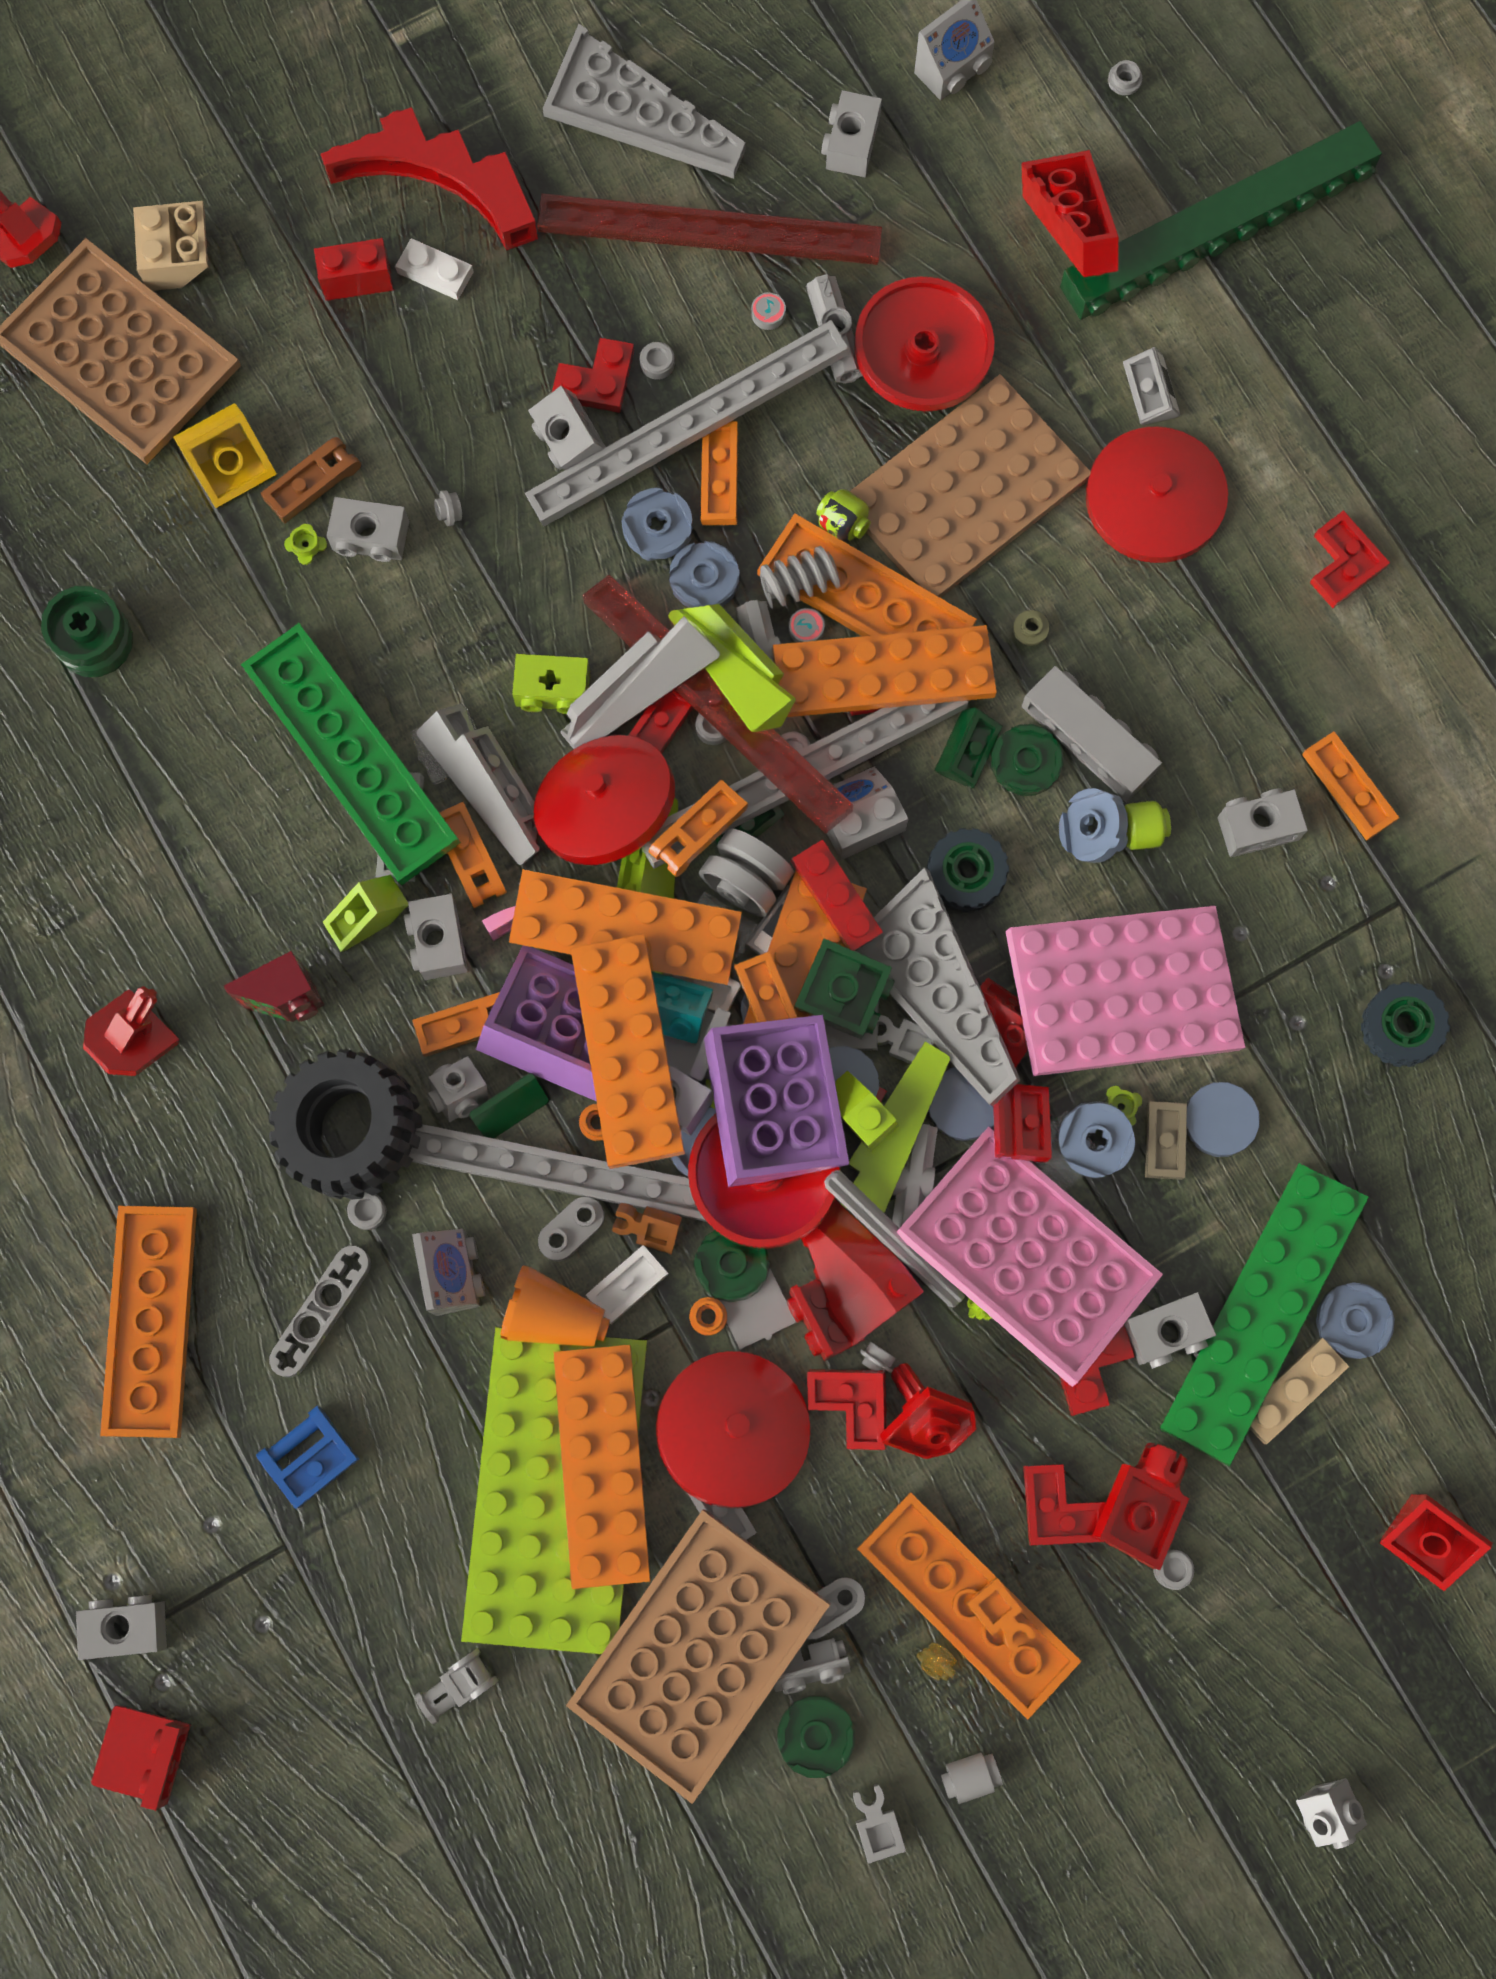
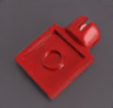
(1145, 1506)

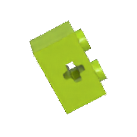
(536, 672)

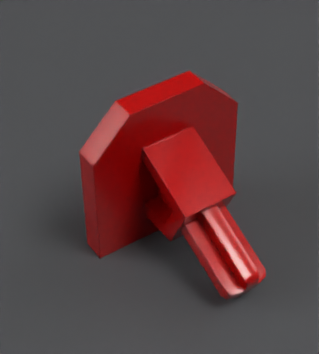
(25, 231)
(127, 1034)
(930, 1419)

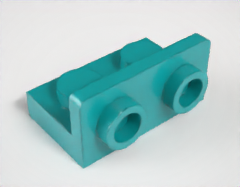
(681, 1006)

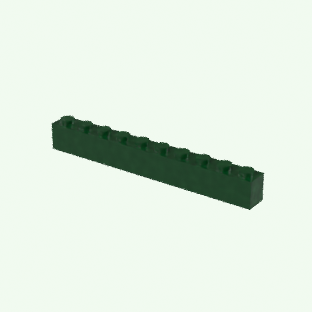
(1226, 218)

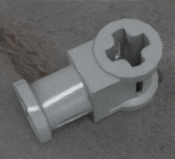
(458, 1684)

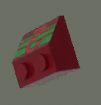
(278, 990)

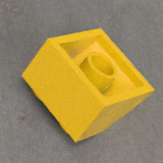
(225, 455)

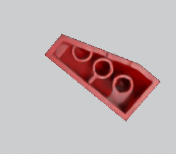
(858, 1274)

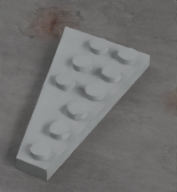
(631, 106)
(940, 987)

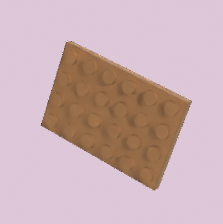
(116, 351)
(968, 487)
(698, 1655)

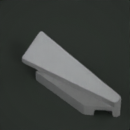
(638, 680)
(484, 777)

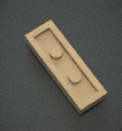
(1297, 1389)

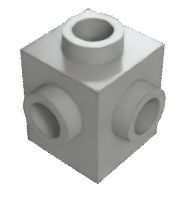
(457, 1089)
(1332, 1814)

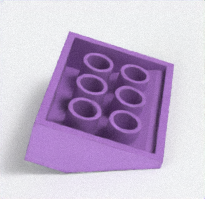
(540, 1023)
(775, 1099)

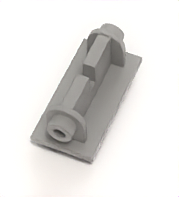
(823, 1666)

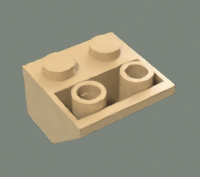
(170, 244)

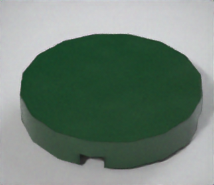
(1027, 760)
(730, 1269)
(815, 1736)

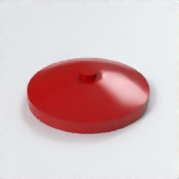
(924, 343)
(1156, 494)
(604, 800)
(755, 1213)
(733, 1429)

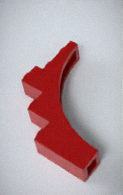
(444, 161)

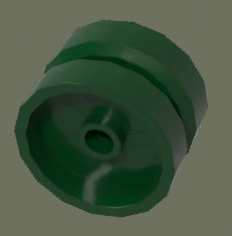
(87, 631)

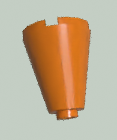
(551, 1313)

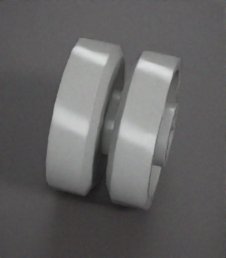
(746, 872)

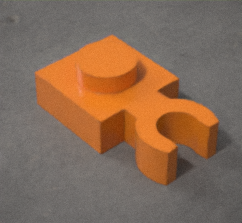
(997, 1611)

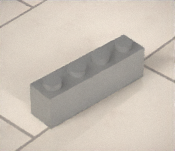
(1091, 733)

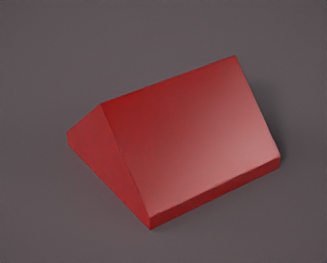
(1434, 1540)

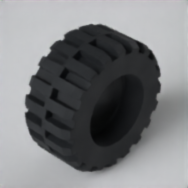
(309, 1098)

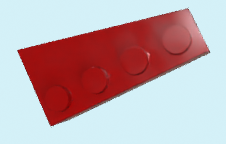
(1073, 209)

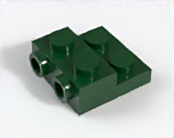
(845, 989)

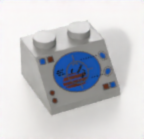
(954, 49)
(874, 817)
(448, 1271)

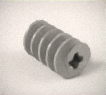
(799, 576)

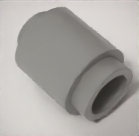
(971, 1777)

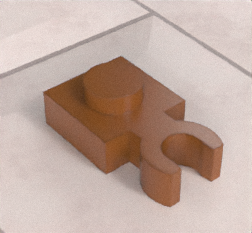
(654, 1227)

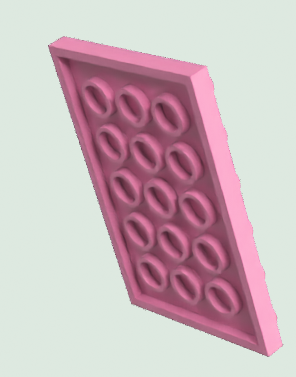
(1124, 990)
(1030, 1257)

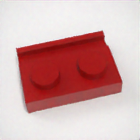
(1023, 1124)

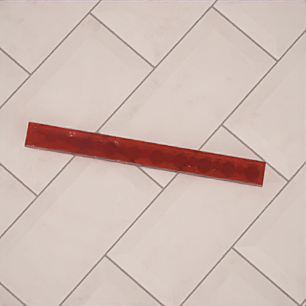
(709, 229)
(764, 748)

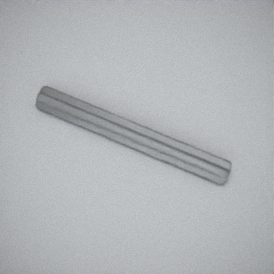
(887, 1233)

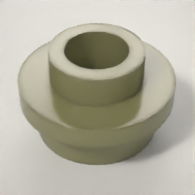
(1031, 637)

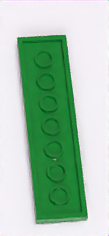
(350, 754)
(1264, 1314)

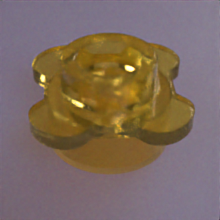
(937, 1662)

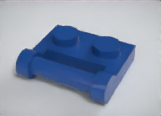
(313, 1468)

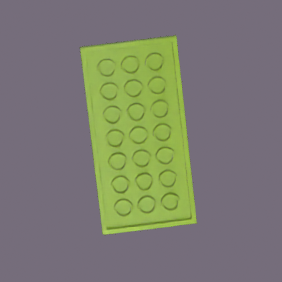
(519, 1546)

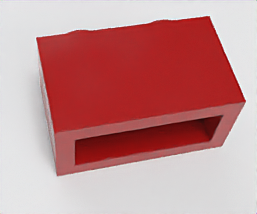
(353, 269)

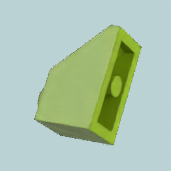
(365, 911)
(863, 1111)

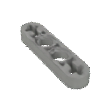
(324, 1314)

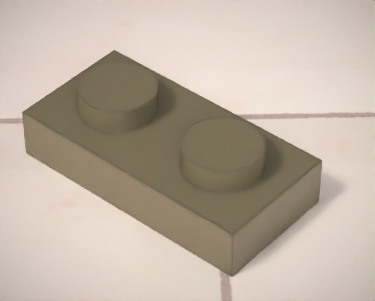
(1166, 1140)

